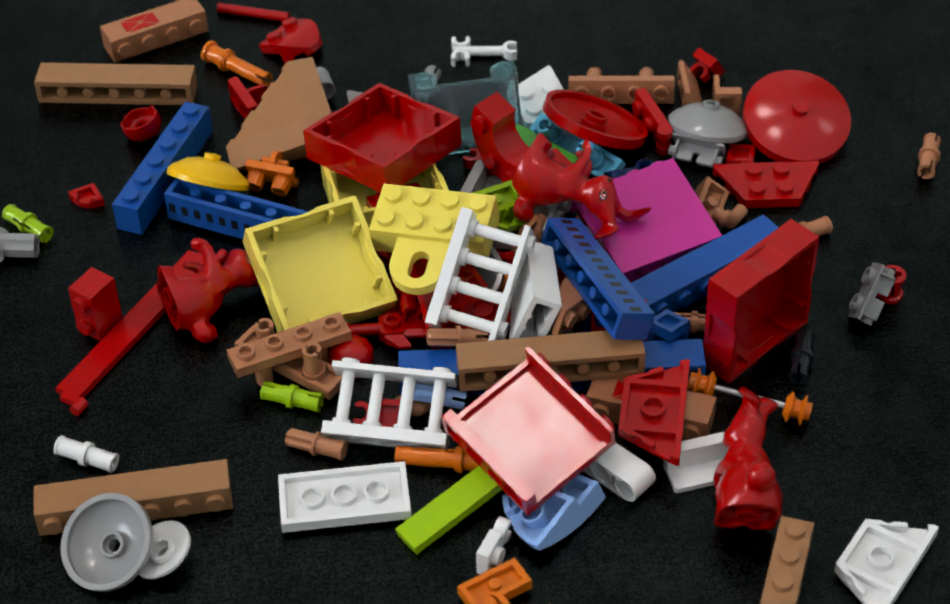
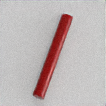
(252, 12)

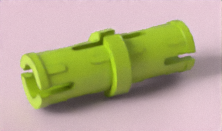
(27, 222)
(292, 396)

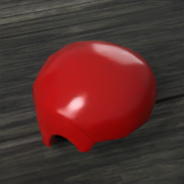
(142, 124)
(357, 348)

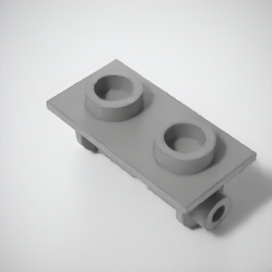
(707, 152)
(874, 281)

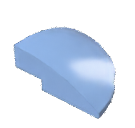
(556, 516)

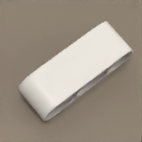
(622, 473)

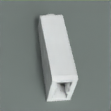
(536, 295)

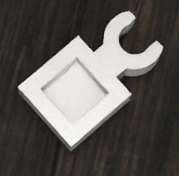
(491, 550)

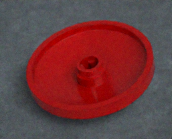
(796, 117)
(595, 119)

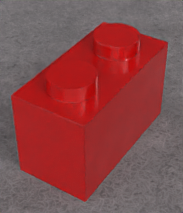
(95, 303)

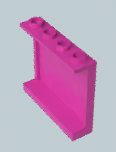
(670, 229)

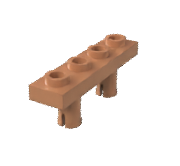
(622, 88)
(269, 351)
(307, 370)

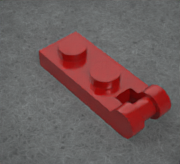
(654, 120)

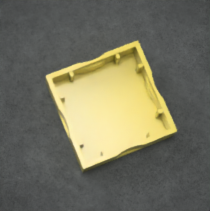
(319, 266)

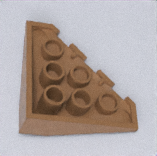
(282, 115)

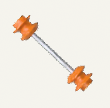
(791, 407)

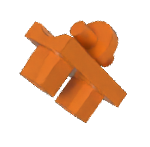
(271, 170)

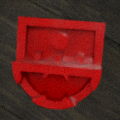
(292, 39)

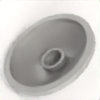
(708, 122)
(91, 541)

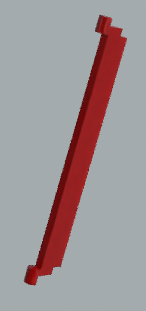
(120, 340)

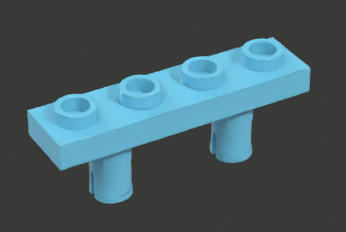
(600, 158)

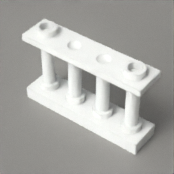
(457, 255)
(401, 433)

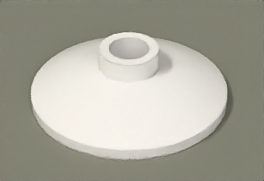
(168, 549)

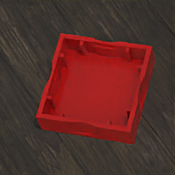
(382, 138)
(759, 300)

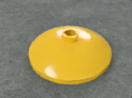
(208, 172)

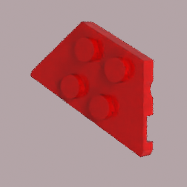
(767, 182)
(655, 410)

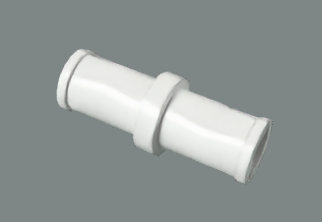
(86, 454)

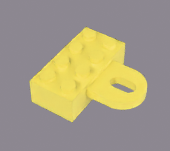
(420, 225)

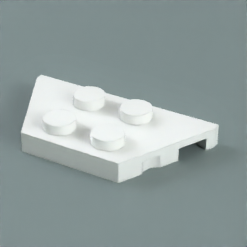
(533, 94)
(883, 559)

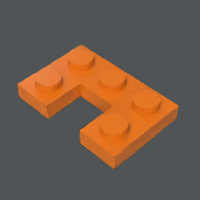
(496, 584)

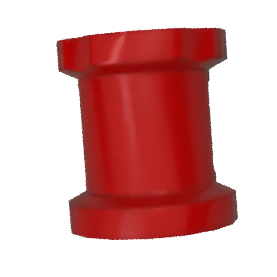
(900, 276)

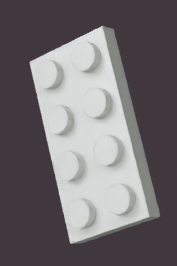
(344, 496)

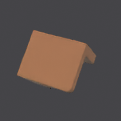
(727, 96)

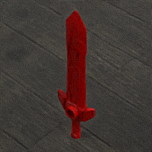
(393, 328)

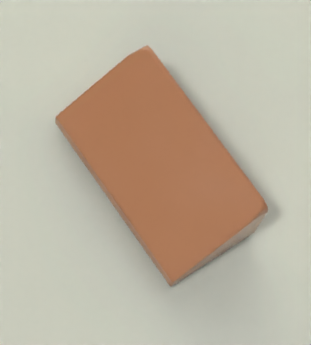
(687, 84)
(711, 195)

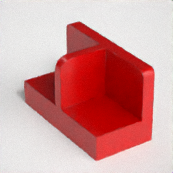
(245, 99)

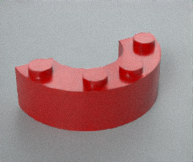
(498, 138)

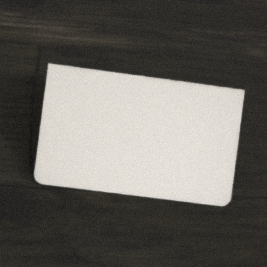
(697, 463)

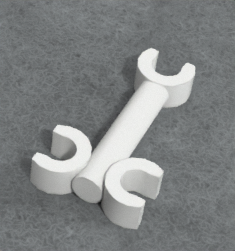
(464, 50)

